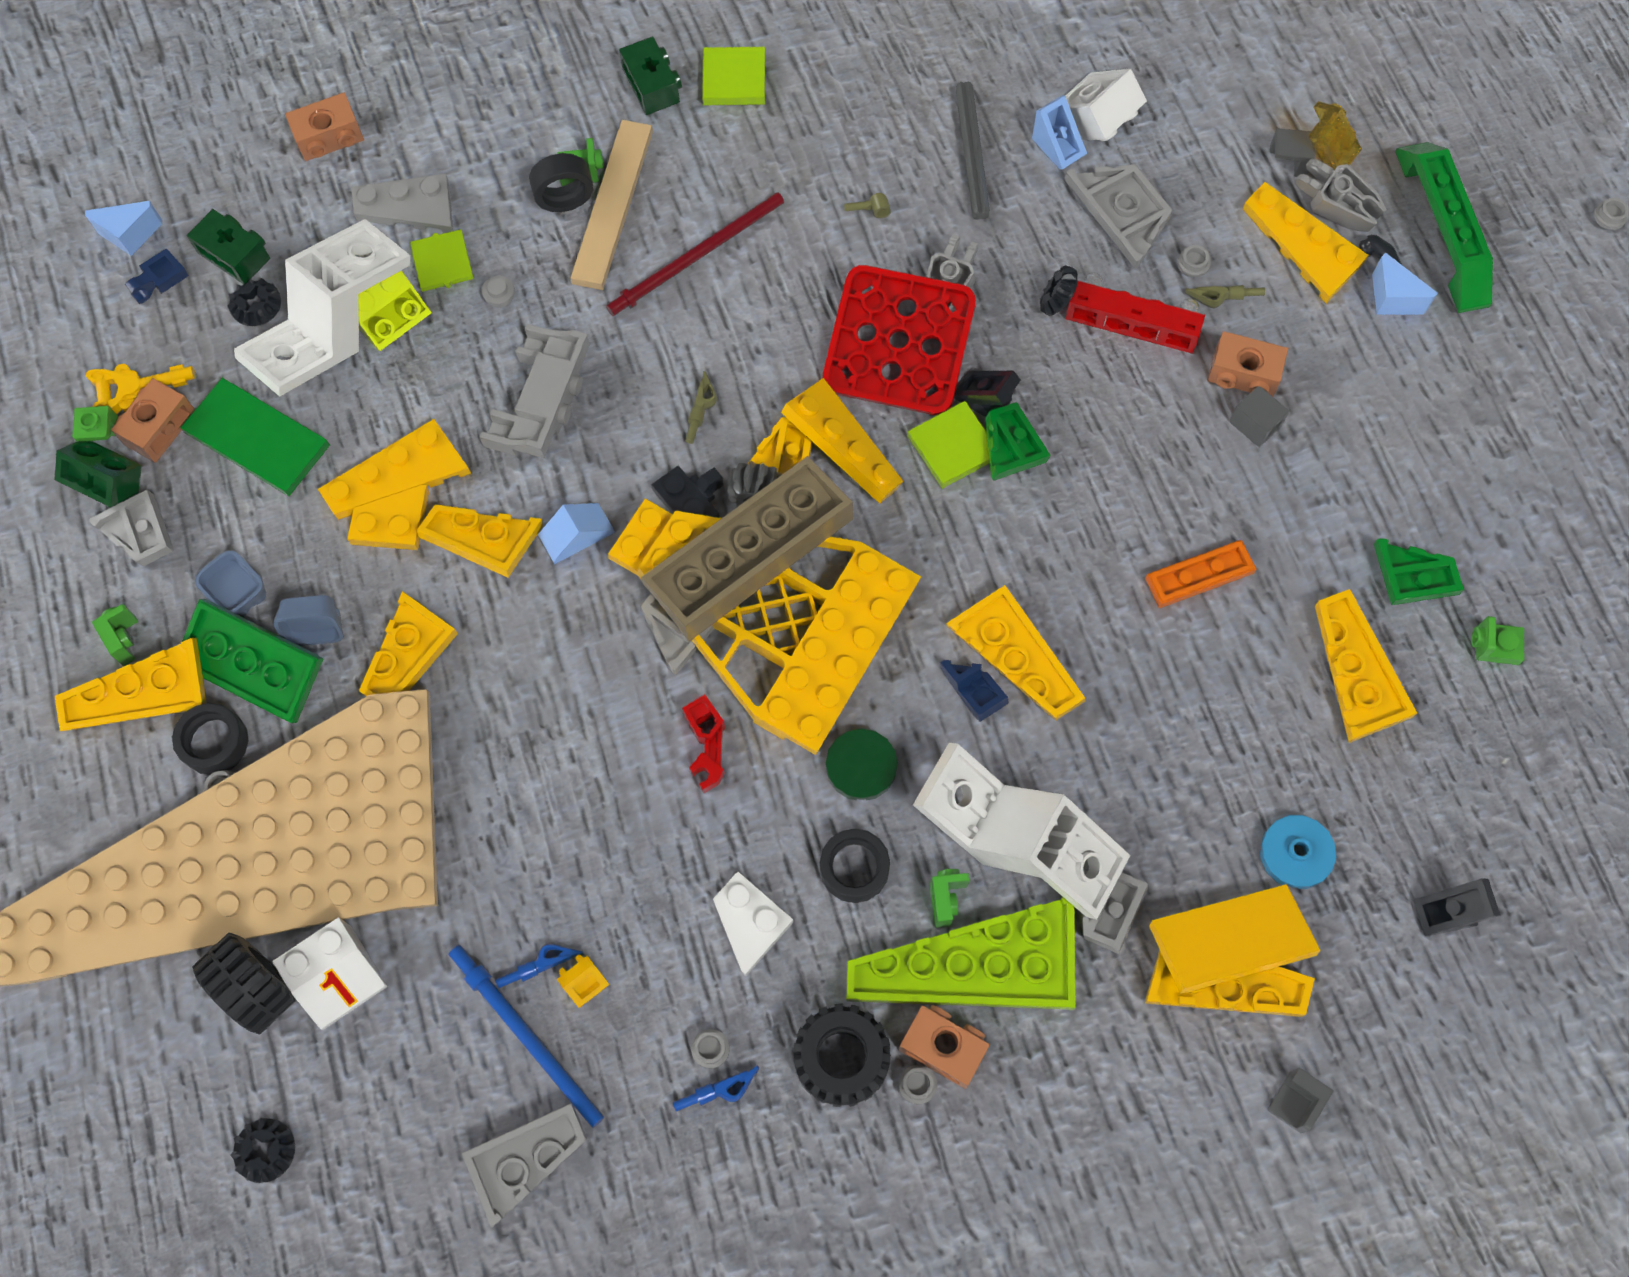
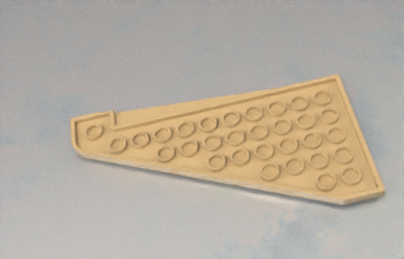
(279, 847)

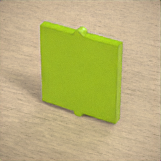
(441, 260)

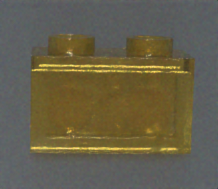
(1333, 136)

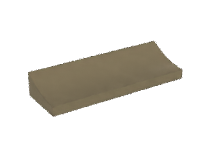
(749, 547)

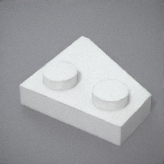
(749, 921)

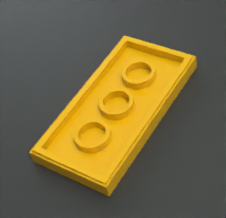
(1233, 938)

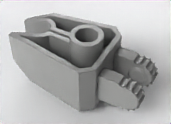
(1342, 197)
(950, 269)

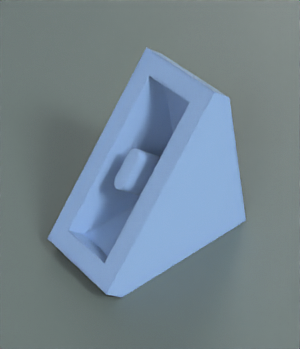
(1058, 133)
(126, 224)
(1399, 290)
(574, 529)

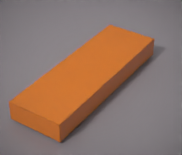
(1200, 573)

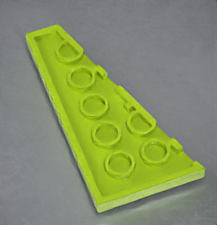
(992, 963)

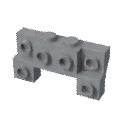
(546, 394)

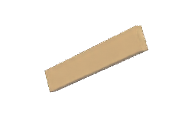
(611, 205)

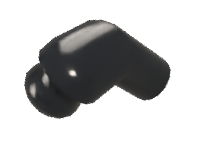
(1377, 245)

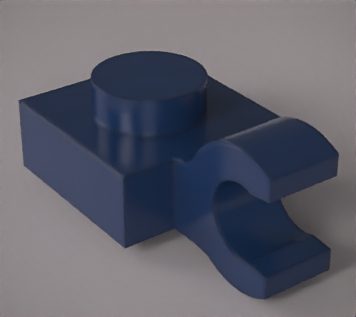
(158, 272)

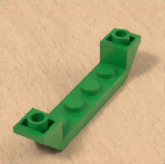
(1456, 220)

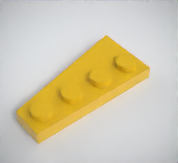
(1362, 675)

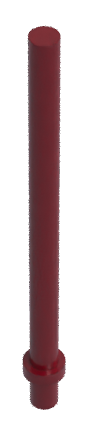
(629, 297)

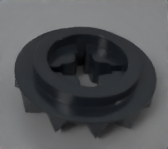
(1059, 290)
(259, 312)
(280, 1152)

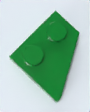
(1012, 442)
(1415, 574)

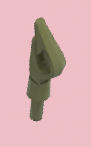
(1222, 293)
(697, 413)

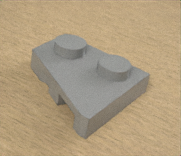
(136, 528)
(1117, 914)

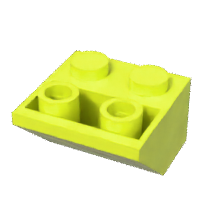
(390, 310)

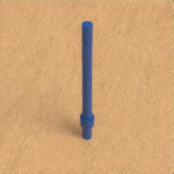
(479, 979)

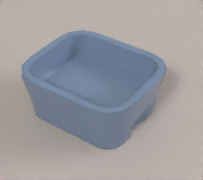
(231, 583)
(309, 620)

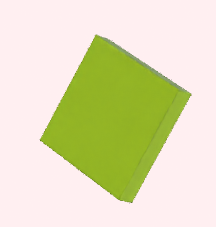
(733, 75)
(951, 444)

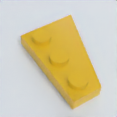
(483, 539)
(409, 648)

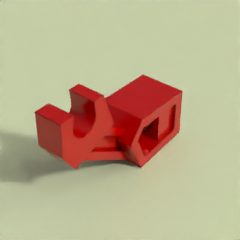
(711, 760)

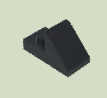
(987, 390)
(1457, 907)

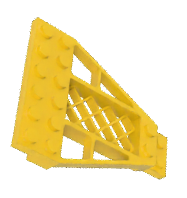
(833, 650)

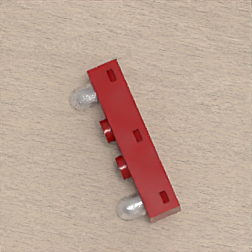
(1136, 316)

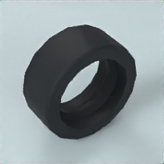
(556, 168)
(189, 724)
(861, 838)

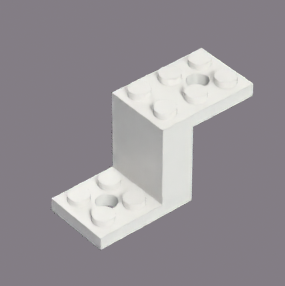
(322, 306)
(1022, 830)

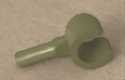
(877, 203)

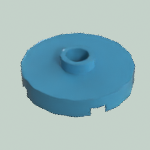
(1285, 865)

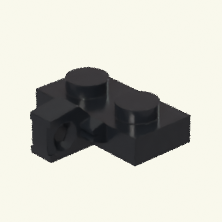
(689, 494)

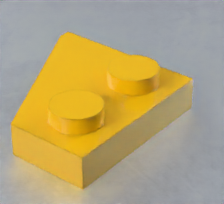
(783, 447)
(390, 520)

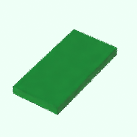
(255, 436)
(252, 661)

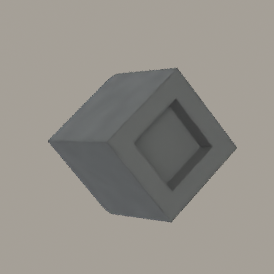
(1294, 146)
(1259, 416)
(1300, 1100)

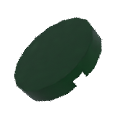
(861, 764)

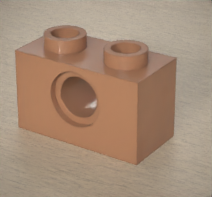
(324, 126)
(1262, 357)
(154, 436)
(957, 1066)

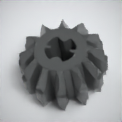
(748, 480)

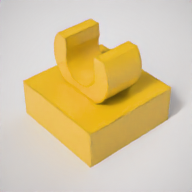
(582, 981)

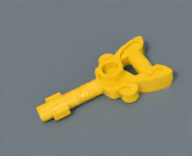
(130, 383)

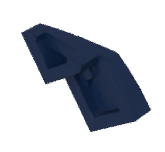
(975, 688)

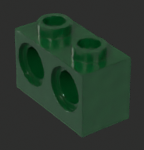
(97, 472)

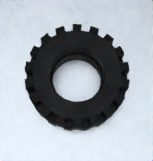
(243, 983)
(836, 1021)

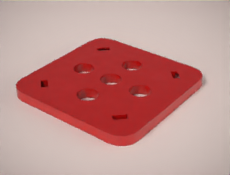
(918, 369)

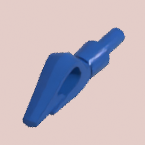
(541, 964)
(719, 1089)

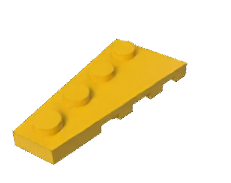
(1313, 246)
(839, 435)
(412, 461)
(1014, 647)
(149, 688)
(1264, 992)

